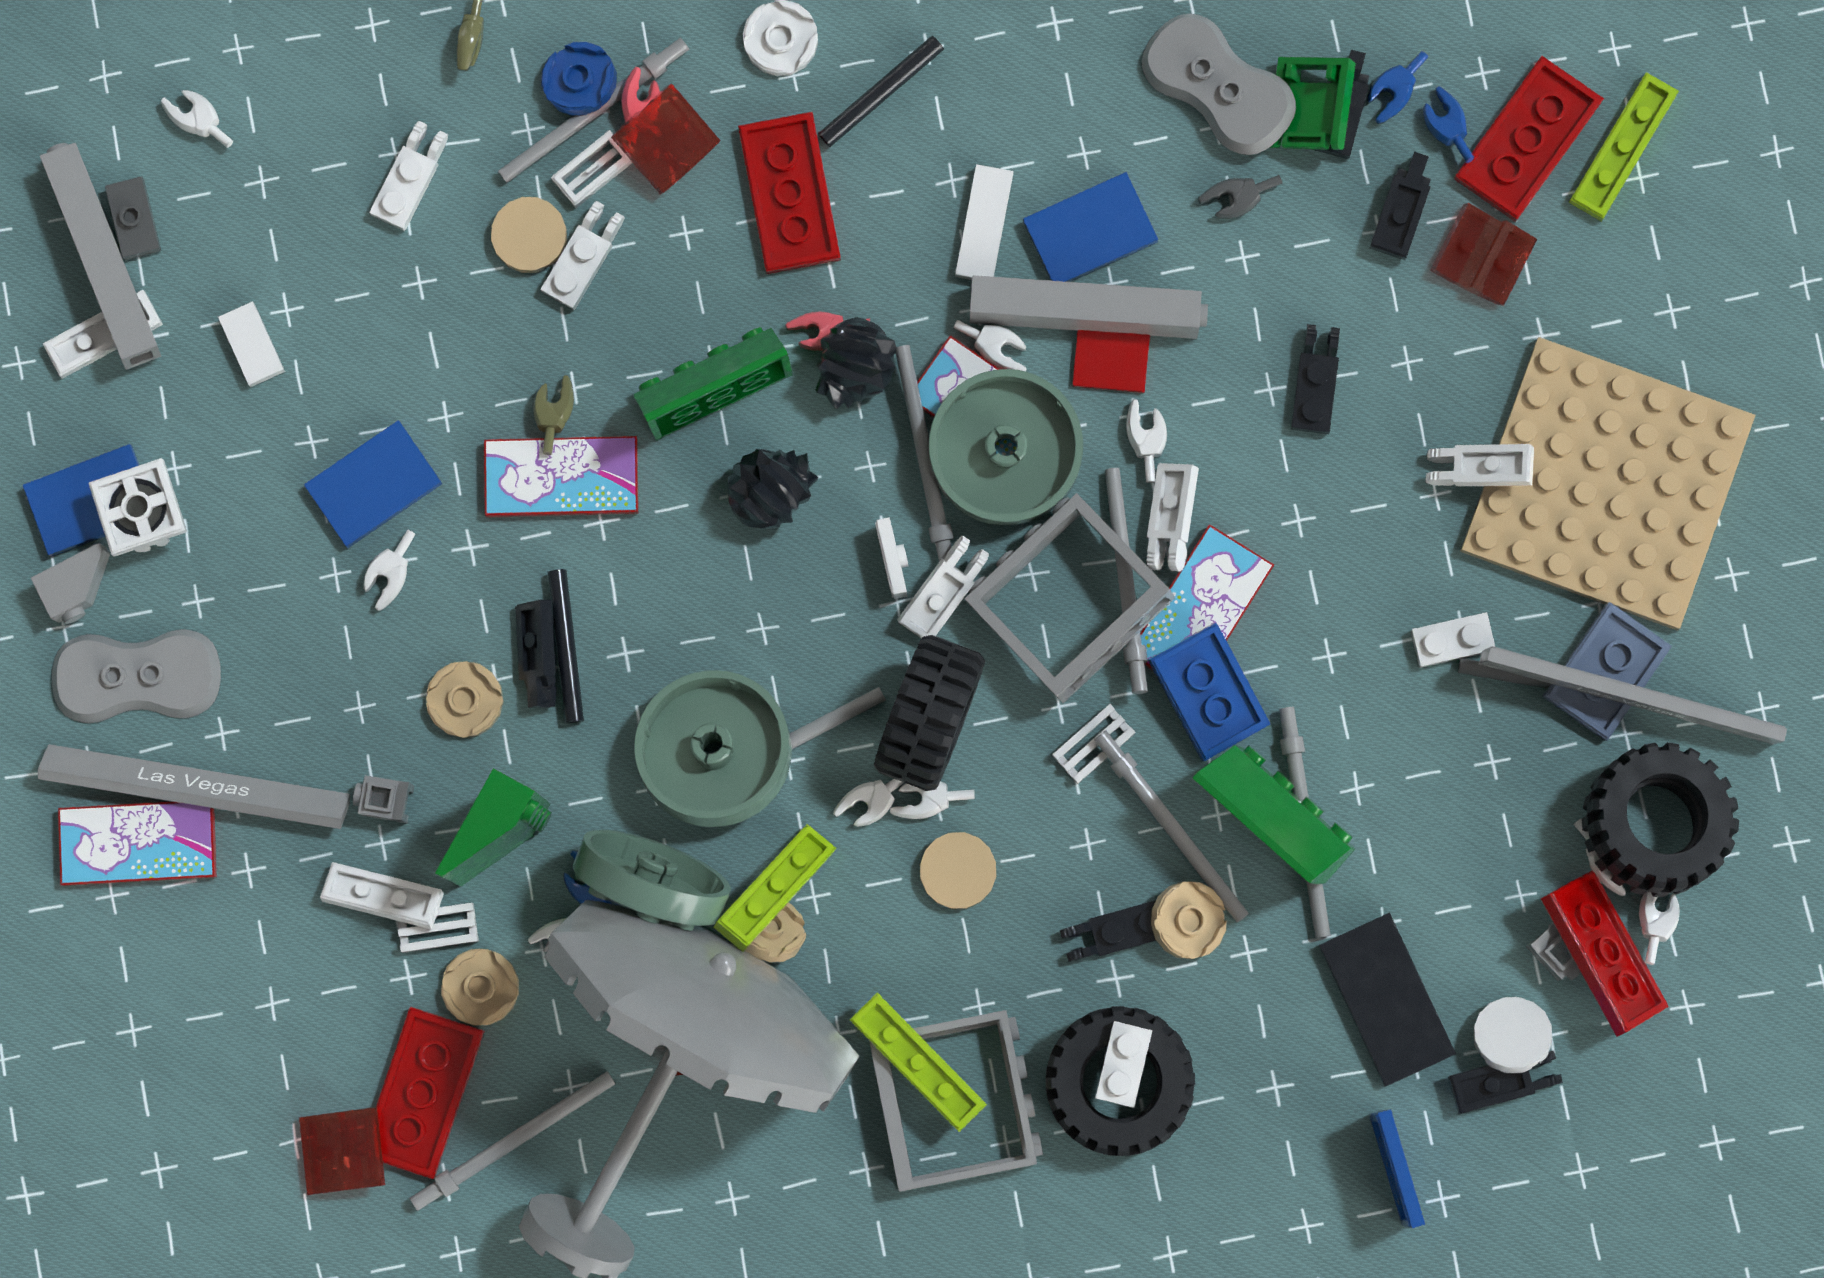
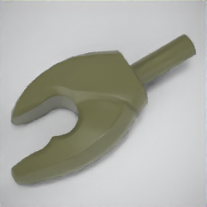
(470, 37)
(553, 416)

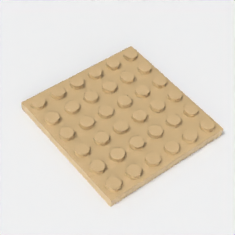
(1619, 484)

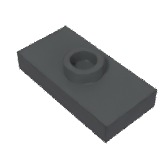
(133, 218)

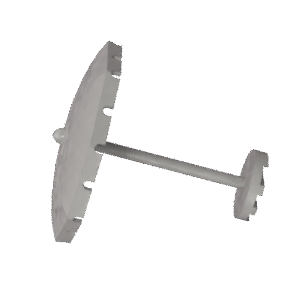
(717, 1017)

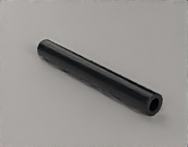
(880, 91)
(565, 646)

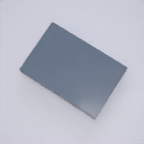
(1614, 649)

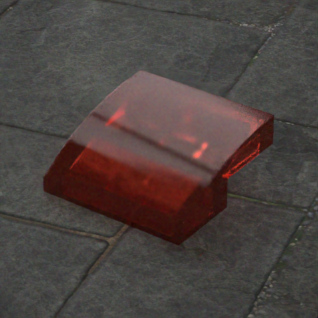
(665, 139)
(1483, 254)
(342, 1151)

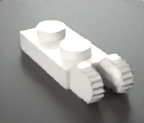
(408, 179)
(581, 259)
(1483, 465)
(1171, 514)
(942, 591)

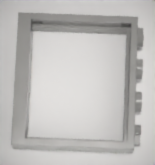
(1111, 639)
(1022, 1105)

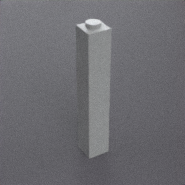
(100, 255)
(1087, 307)

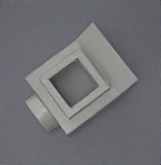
(382, 798)
(1554, 954)

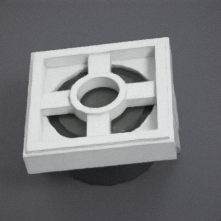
(138, 508)

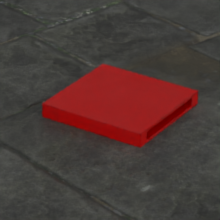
(1111, 361)

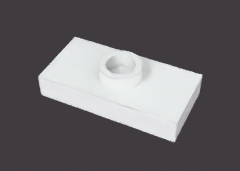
(893, 557)

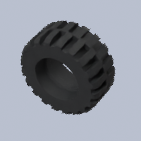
(929, 712)
(1694, 785)
(1115, 1135)

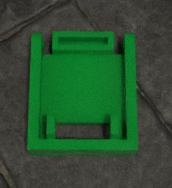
(1320, 107)

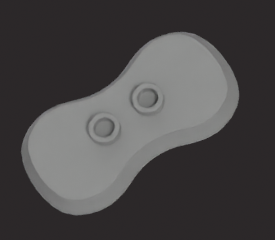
(1240, 102)
(166, 675)

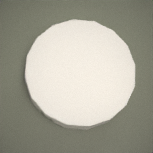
(780, 38)
(1513, 1034)

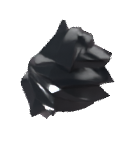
(855, 362)
(769, 487)

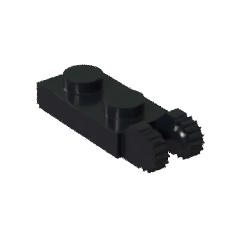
(1315, 384)
(1114, 931)
(1491, 1086)

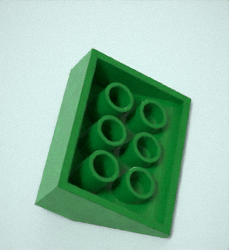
(714, 382)
(1276, 814)
(497, 824)

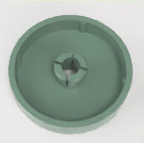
(1015, 408)
(724, 784)
(651, 879)

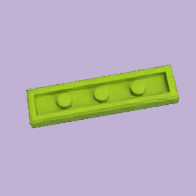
(1623, 146)
(774, 888)
(918, 1062)

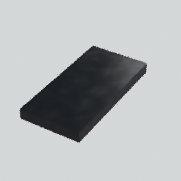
(1387, 999)

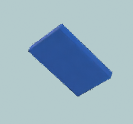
(1090, 229)
(373, 484)
(65, 502)
(1209, 691)
(1397, 1169)

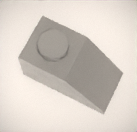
(72, 584)

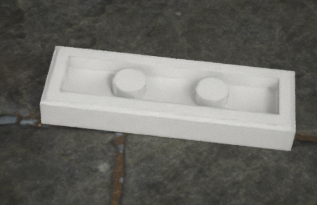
(984, 222)
(90, 340)
(382, 895)

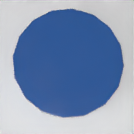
(579, 78)

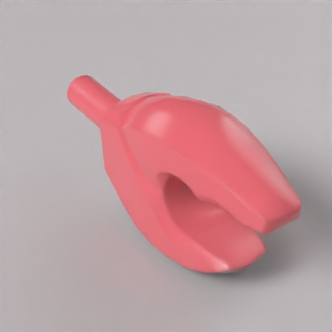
(629, 99)
(822, 320)

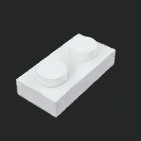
(1452, 639)
(1123, 1064)

